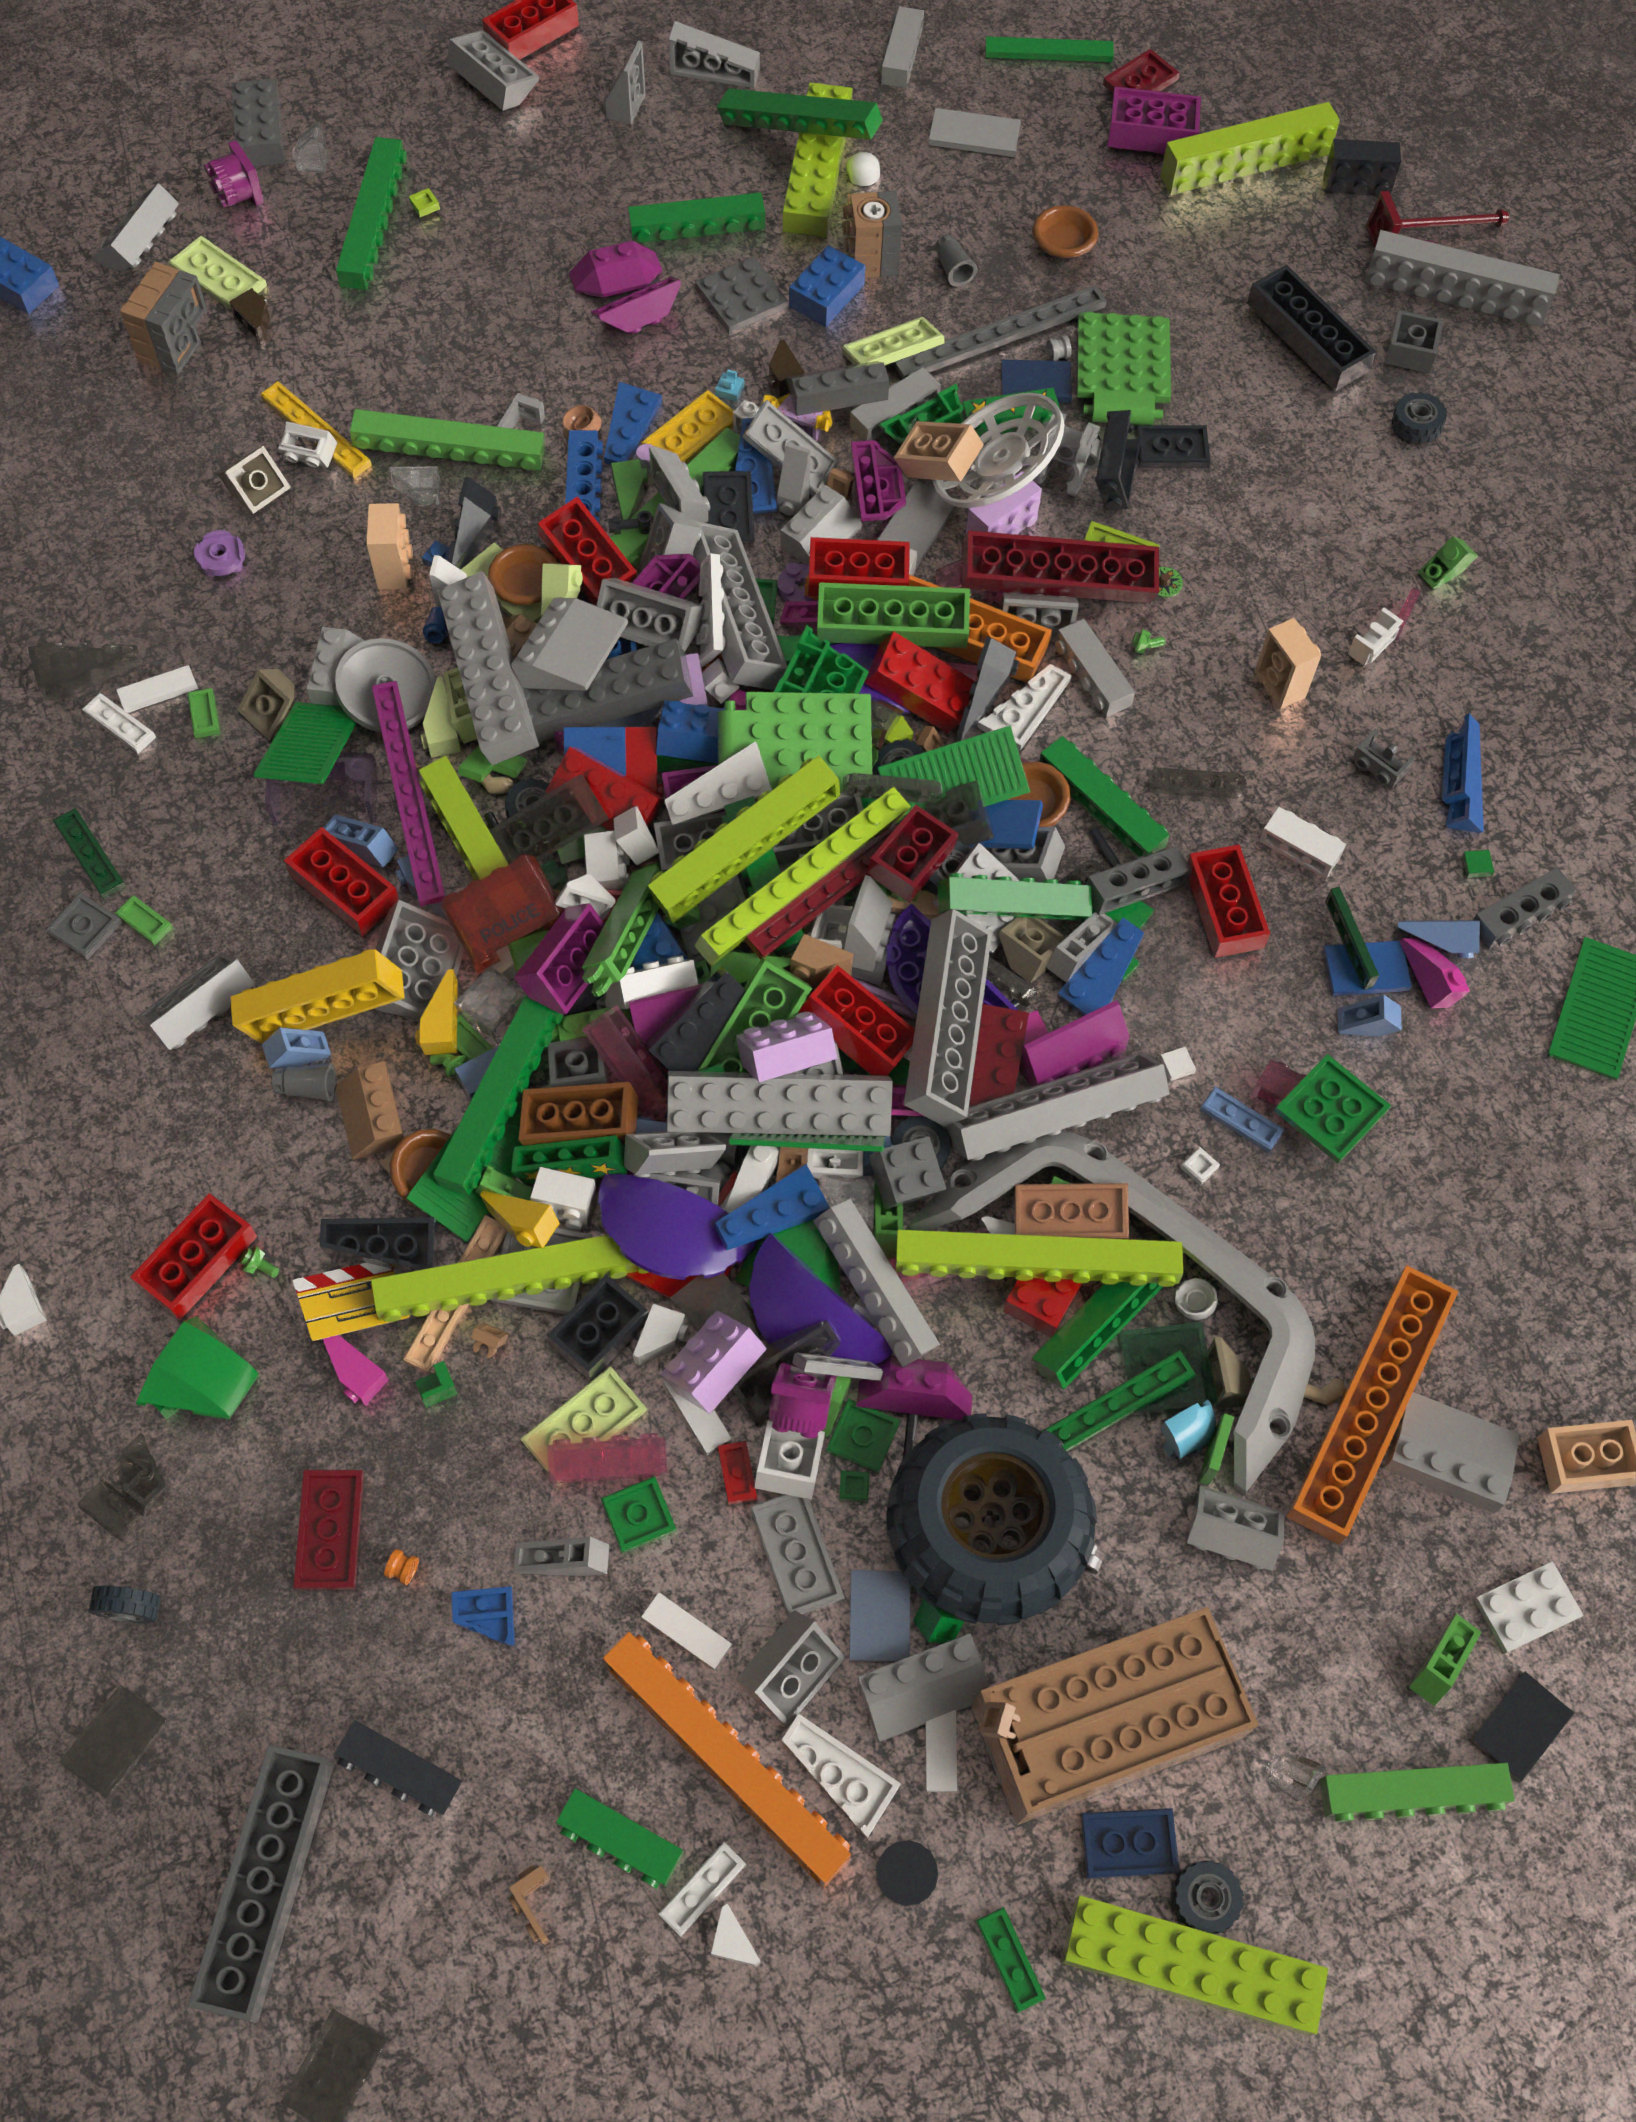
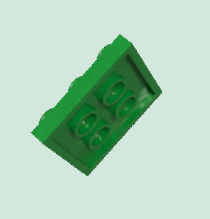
(1332, 1108)

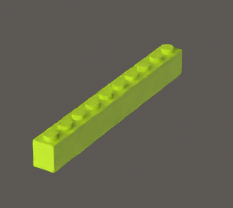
(801, 876)
(1039, 1257)
(499, 1277)

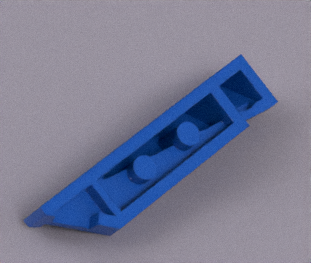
(1463, 778)

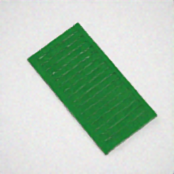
(307, 744)
(985, 758)
(1597, 1010)
(835, 1142)
(452, 1209)

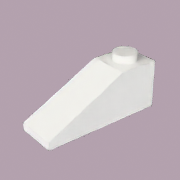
(754, 1175)

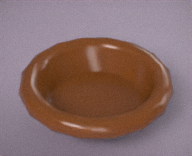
(1065, 231)
(518, 573)
(1049, 787)
(413, 1157)

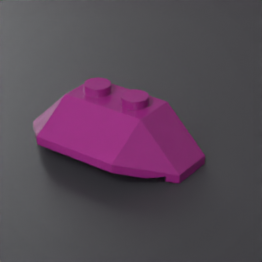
(615, 270)
(640, 307)
(876, 482)
(671, 575)
(917, 1389)

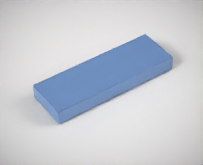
(1241, 1119)

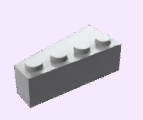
(711, 57)

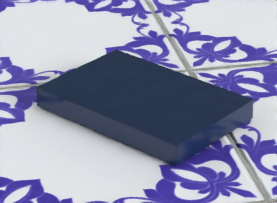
(1035, 375)
(1129, 1843)

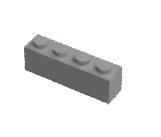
(901, 47)
(902, 397)
(1094, 668)

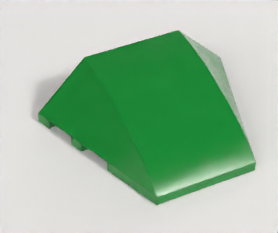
(941, 409)
(820, 669)
(809, 1246)
(198, 1374)

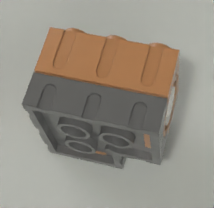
(873, 231)
(164, 317)

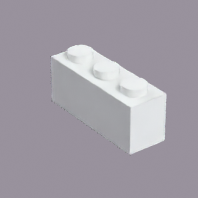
(1302, 842)

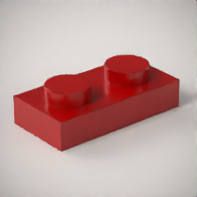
(737, 1472)

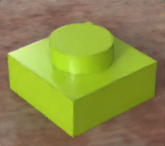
(424, 202)

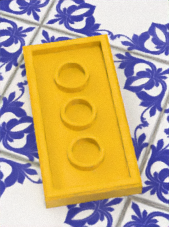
(693, 427)

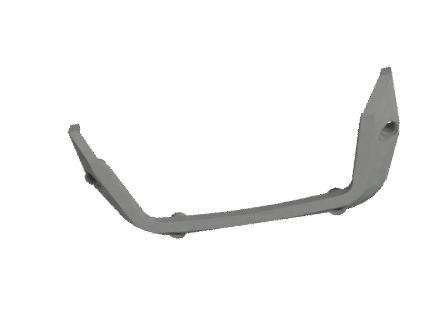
(1290, 1354)

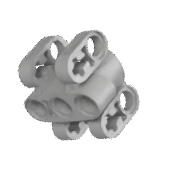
(1075, 449)

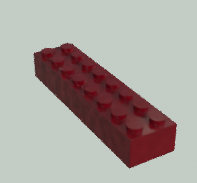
(1059, 567)

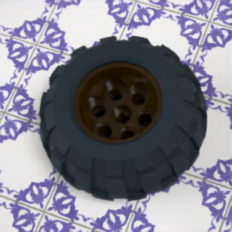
(1003, 1581)

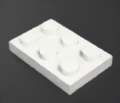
(1528, 1607)

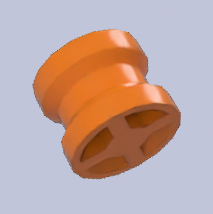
(401, 1567)

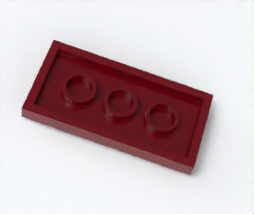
(997, 1053)
(329, 1530)

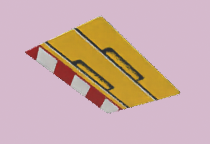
(340, 1300)

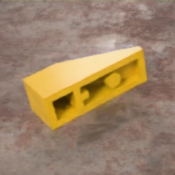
(439, 1019)
(525, 1220)

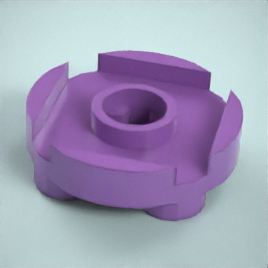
(221, 565)
(788, 580)

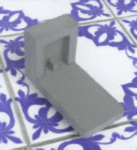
(522, 407)

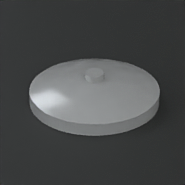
(382, 662)

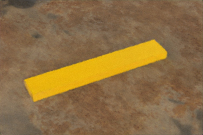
(295, 411)

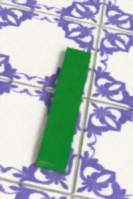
(1049, 49)
(1122, 1401)

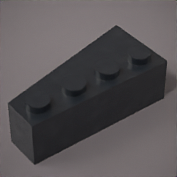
(695, 1026)
(393, 1243)
(396, 1768)

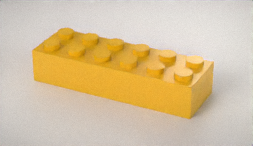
(318, 995)

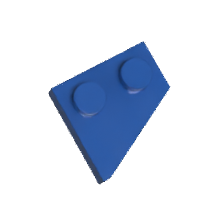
(486, 1613)

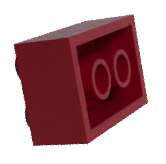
(912, 853)

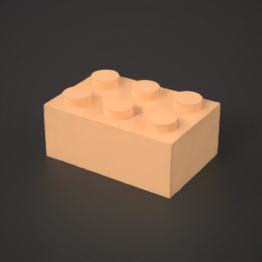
(938, 451)
(389, 546)
(1287, 662)
(1589, 1456)

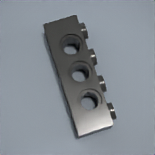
(1138, 880)
(1552, 886)

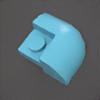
(1189, 1430)

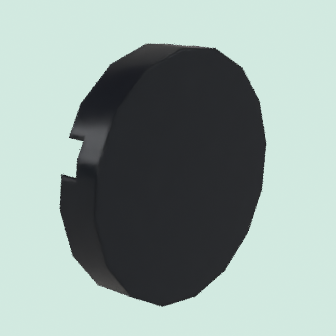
(907, 1873)

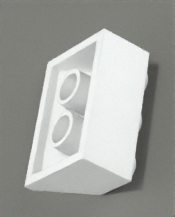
(651, 981)

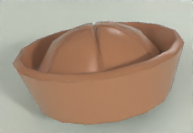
(580, 418)

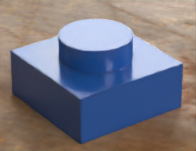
(435, 549)

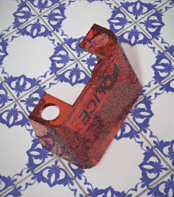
(501, 909)

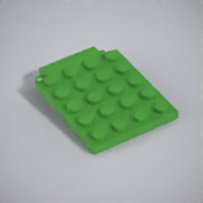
(1123, 365)
(798, 728)

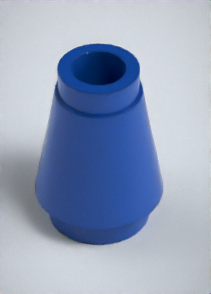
(435, 626)

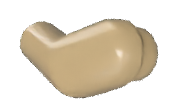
(497, 785)
(1326, 1394)

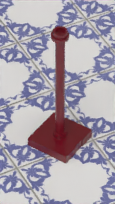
(1386, 218)

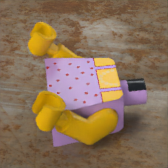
(809, 423)

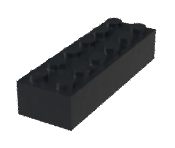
(1311, 327)

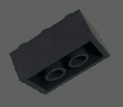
(1362, 167)
(598, 1328)

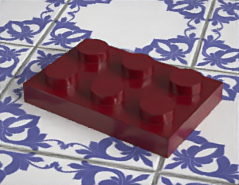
(1144, 73)

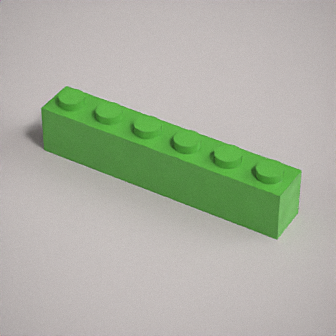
(1417, 1790)

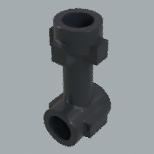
(643, 522)

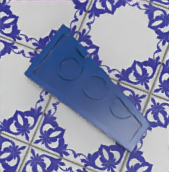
(630, 421)
(761, 474)
(1103, 971)
(774, 1210)

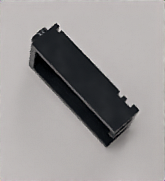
(1117, 461)

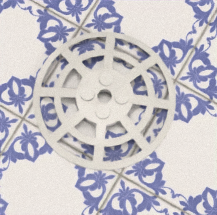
(1006, 452)

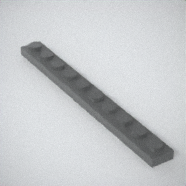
(1003, 331)

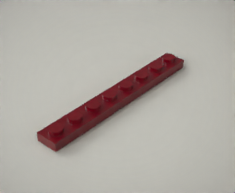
(814, 900)

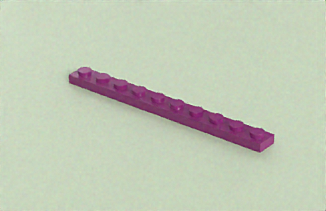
(408, 793)

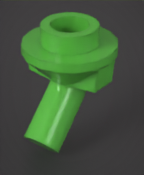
(1142, 641)
(449, 1061)
(253, 1260)

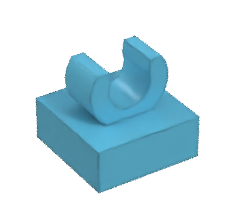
(730, 386)

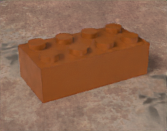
(578, 1113)

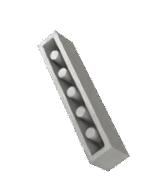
(876, 1282)

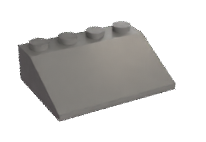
(568, 646)
(423, 950)
(1454, 1453)

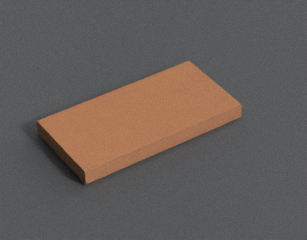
(1072, 1210)

